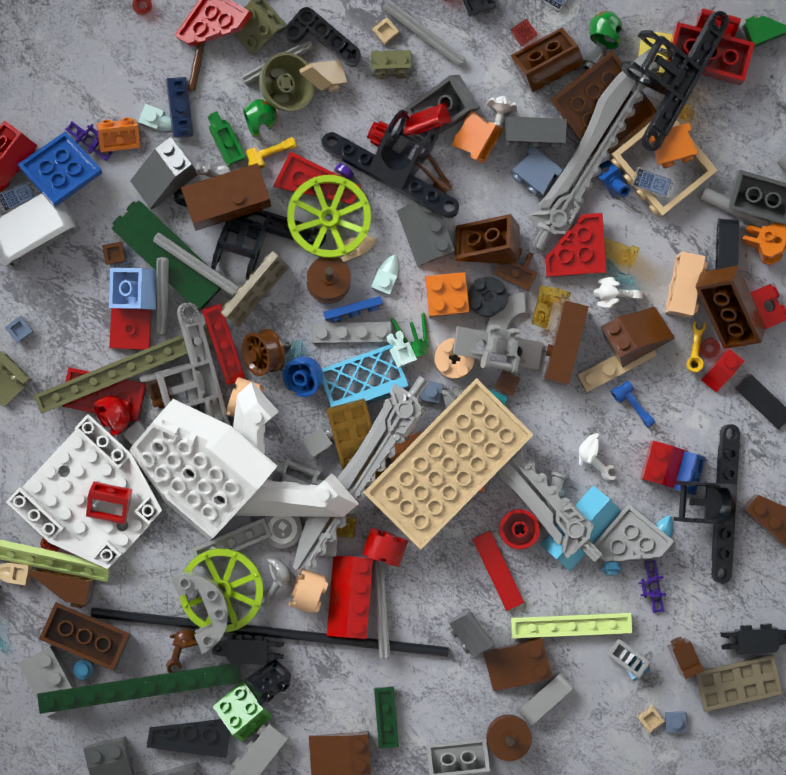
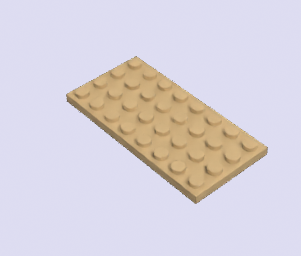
(448, 463)

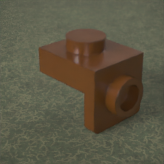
(155, 394)

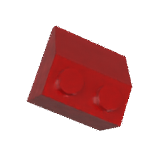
(662, 463)

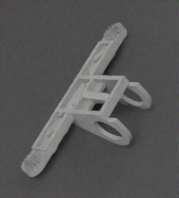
(198, 376)

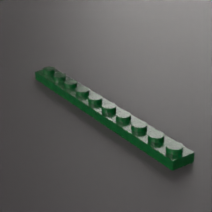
(138, 688)

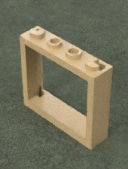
(655, 206)

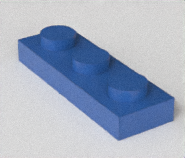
(353, 309)

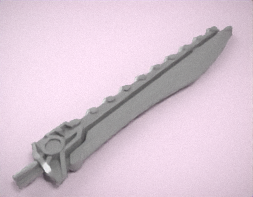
(566, 207)
(404, 413)
(568, 516)

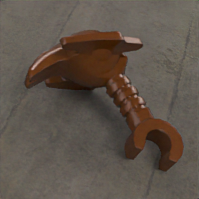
(182, 640)

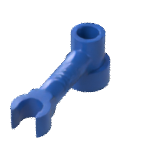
(625, 392)

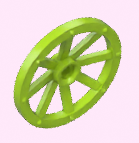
(329, 211)
(255, 575)

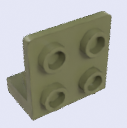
(260, 26)
(391, 63)
(12, 379)

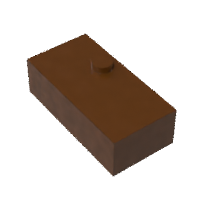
(226, 196)
(730, 307)
(565, 343)
(85, 636)

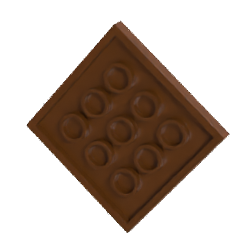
(581, 96)

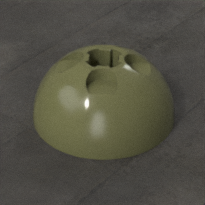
(293, 90)

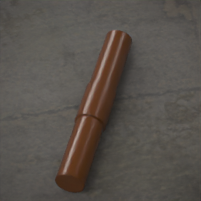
(196, 65)

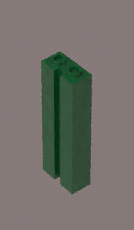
(138, 230)

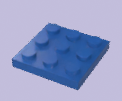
(60, 169)

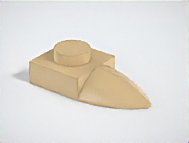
(364, 247)
(15, 573)

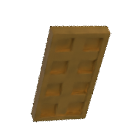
(349, 427)

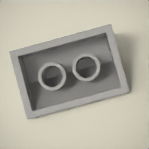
(46, 672)
(459, 758)

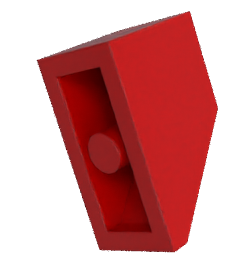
(722, 370)

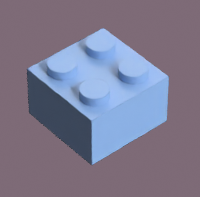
(132, 288)

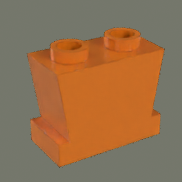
(477, 136)
(675, 147)

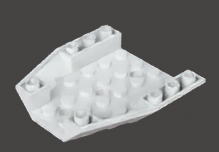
(216, 454)
(59, 504)

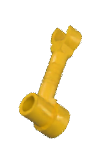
(257, 156)
(695, 350)

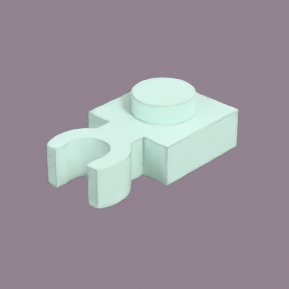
(401, 352)

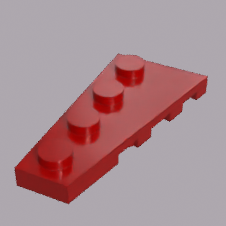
(299, 170)

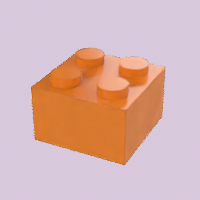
(447, 294)

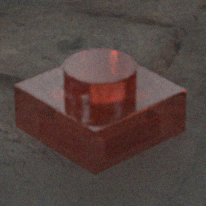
(523, 32)

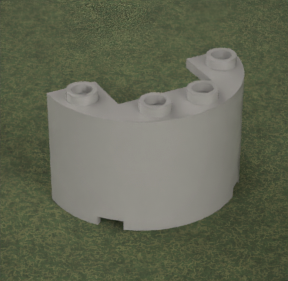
(214, 602)

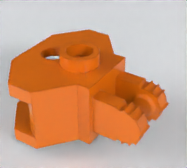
(769, 241)

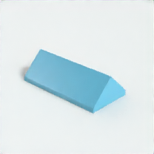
(599, 512)

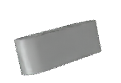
(545, 698)

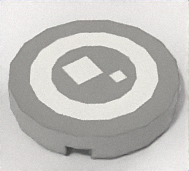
(284, 530)

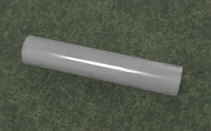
(722, 202)

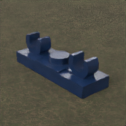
(179, 107)

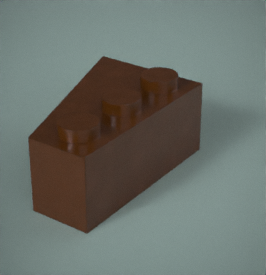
(769, 516)

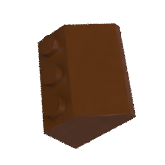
(548, 59)

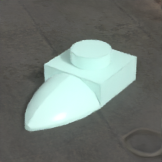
(155, 118)
(386, 275)

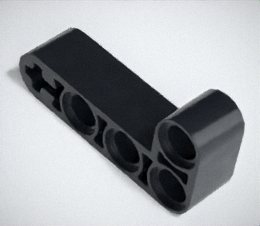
(326, 39)
(727, 243)

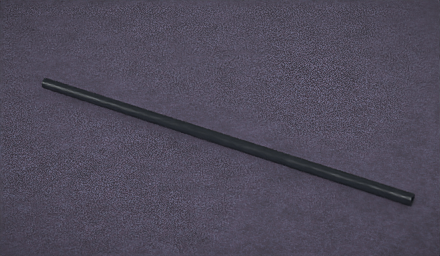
(271, 632)

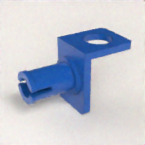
(614, 180)

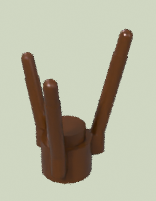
(441, 183)

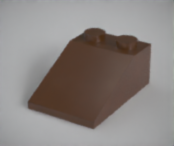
(488, 240)
(636, 334)
(68, 587)
(518, 664)
(340, 754)

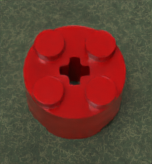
(530, 527)
(385, 547)

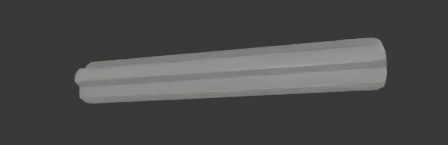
(299, 50)
(162, 295)

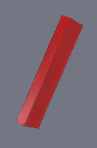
(223, 343)
(498, 570)

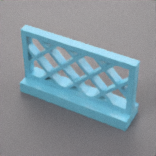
(374, 393)

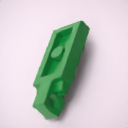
(225, 140)

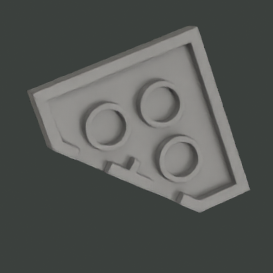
(632, 538)

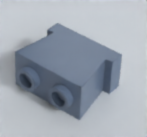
(536, 171)

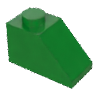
(762, 30)

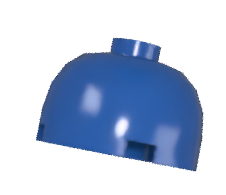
(303, 376)

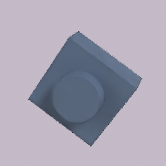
(19, 329)
(432, 392)
(675, 721)

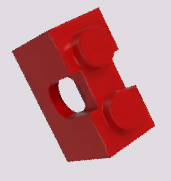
(769, 293)

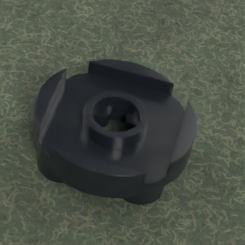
(493, 306)

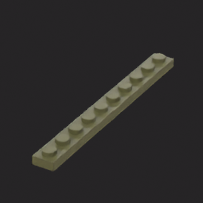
(113, 373)

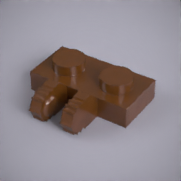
(517, 273)

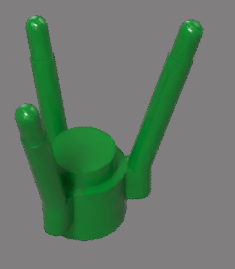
(418, 345)

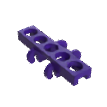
(85, 133)
(650, 580)

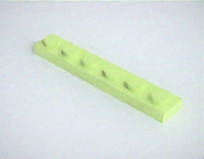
(52, 561)
(571, 625)

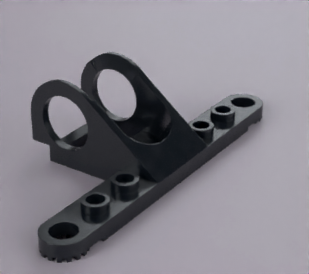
(679, 76)
(396, 168)
(255, 227)
(718, 503)

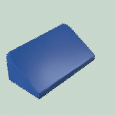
(690, 470)

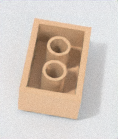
(682, 292)

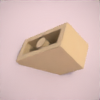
(325, 75)

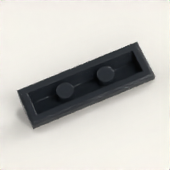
(763, 400)

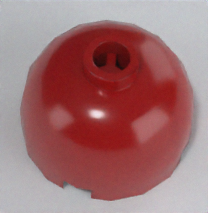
(112, 413)

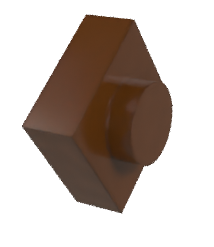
(114, 253)
(507, 382)

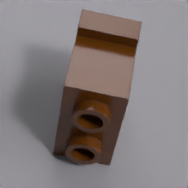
(685, 657)

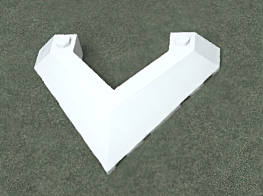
(284, 497)

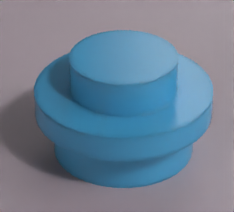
(611, 568)
(83, 669)

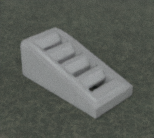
(615, 649)

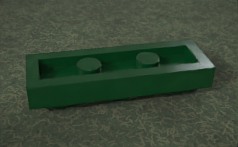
(386, 717)

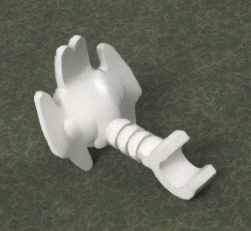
(501, 105)
(608, 292)
(587, 453)

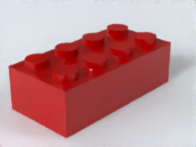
(729, 59)

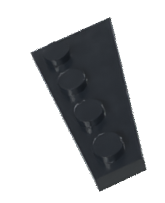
(199, 738)

